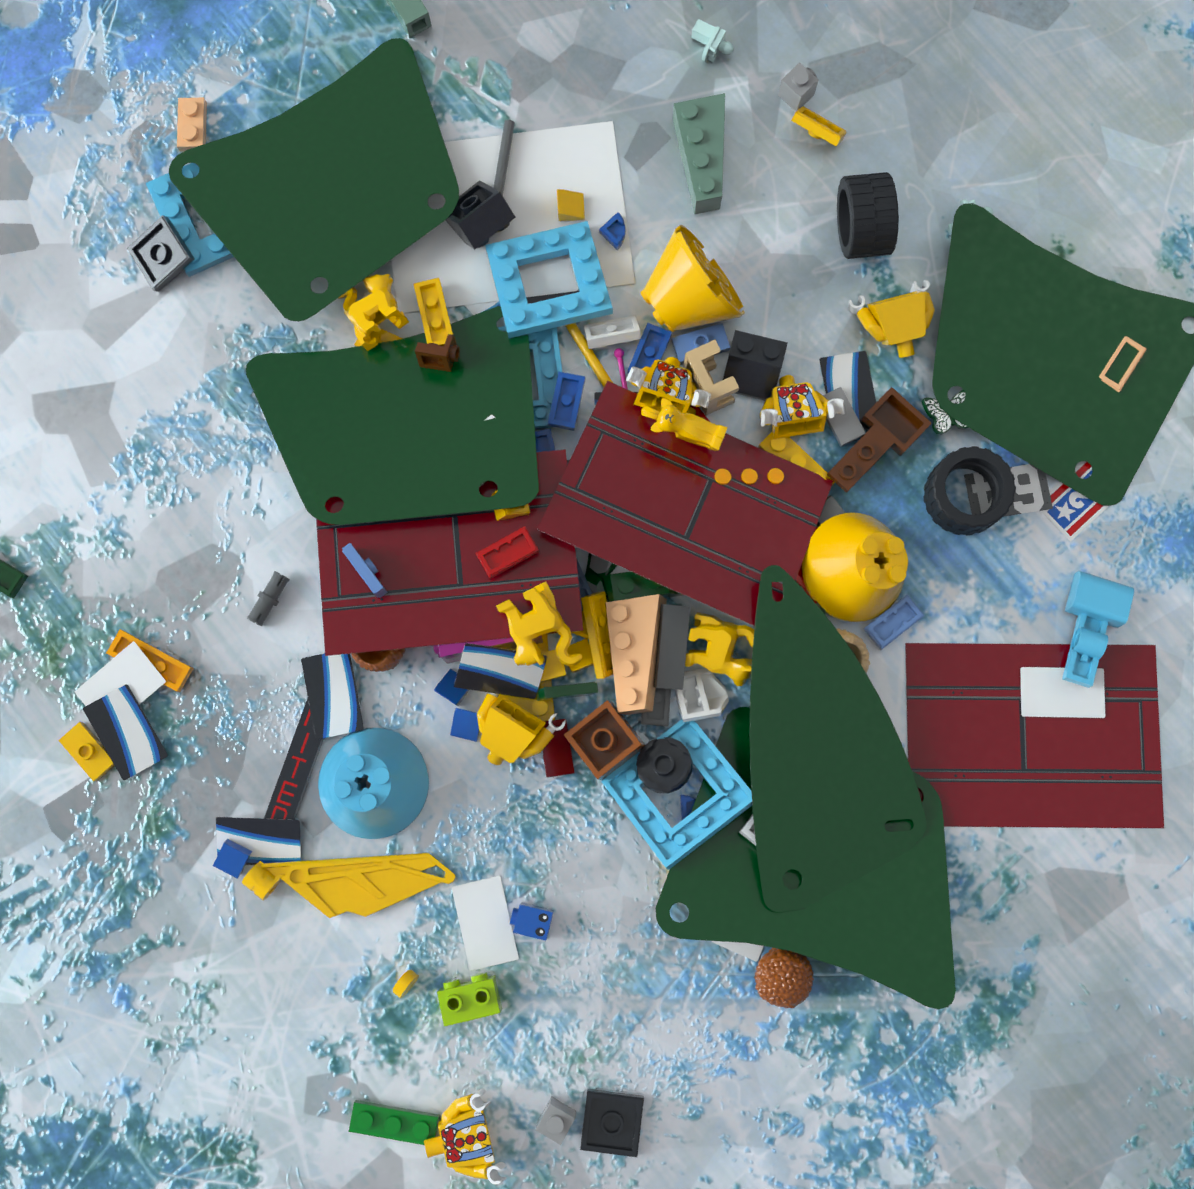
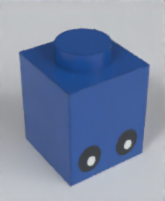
(531, 921)

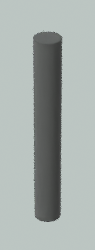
(504, 155)

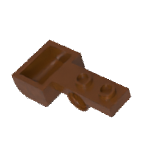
(891, 424)

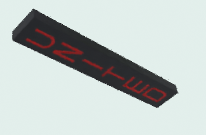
(295, 770)

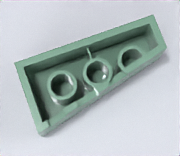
(701, 146)

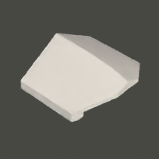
(701, 696)

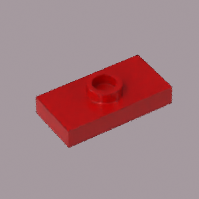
(507, 552)

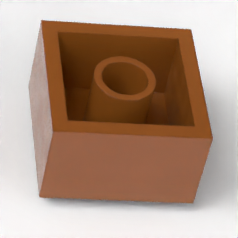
(604, 740)

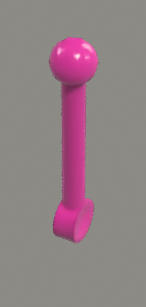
(619, 353)

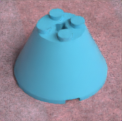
(396, 779)

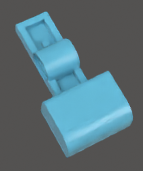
(1096, 604)

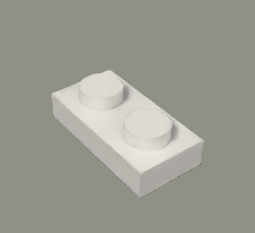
(612, 332)

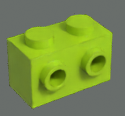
(469, 999)

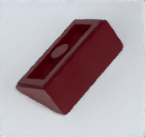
(558, 753)

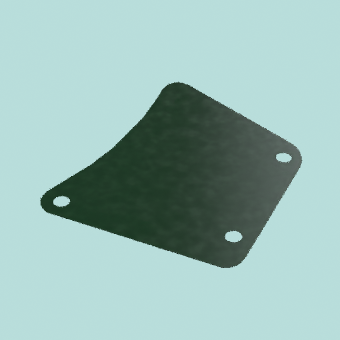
(327, 183)
(1029, 351)
(404, 434)
(881, 925)

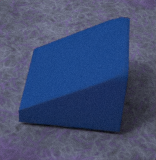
(447, 689)
(465, 725)

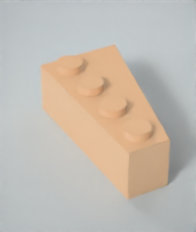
(633, 645)

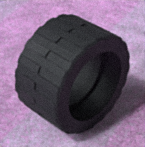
(867, 215)
(988, 465)

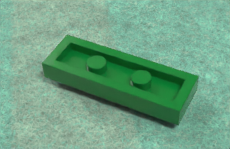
(393, 1122)

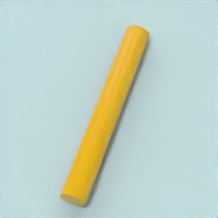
(588, 353)

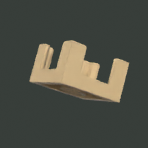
(699, 363)

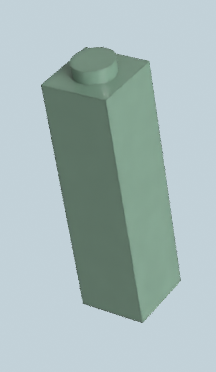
(411, 15)

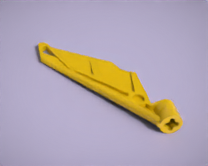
(349, 884)

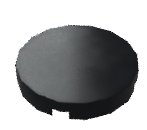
(664, 765)

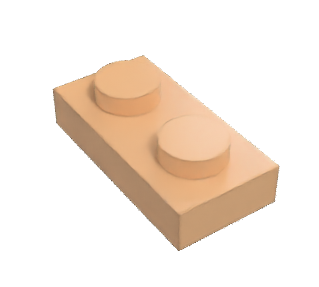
(191, 123)

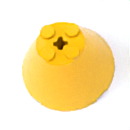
(689, 287)
(854, 567)

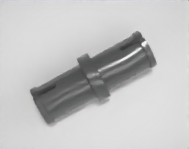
(268, 598)

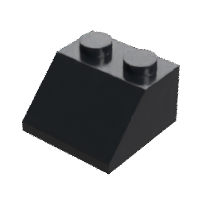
(480, 215)
(755, 364)

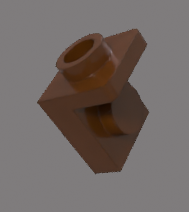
(436, 356)

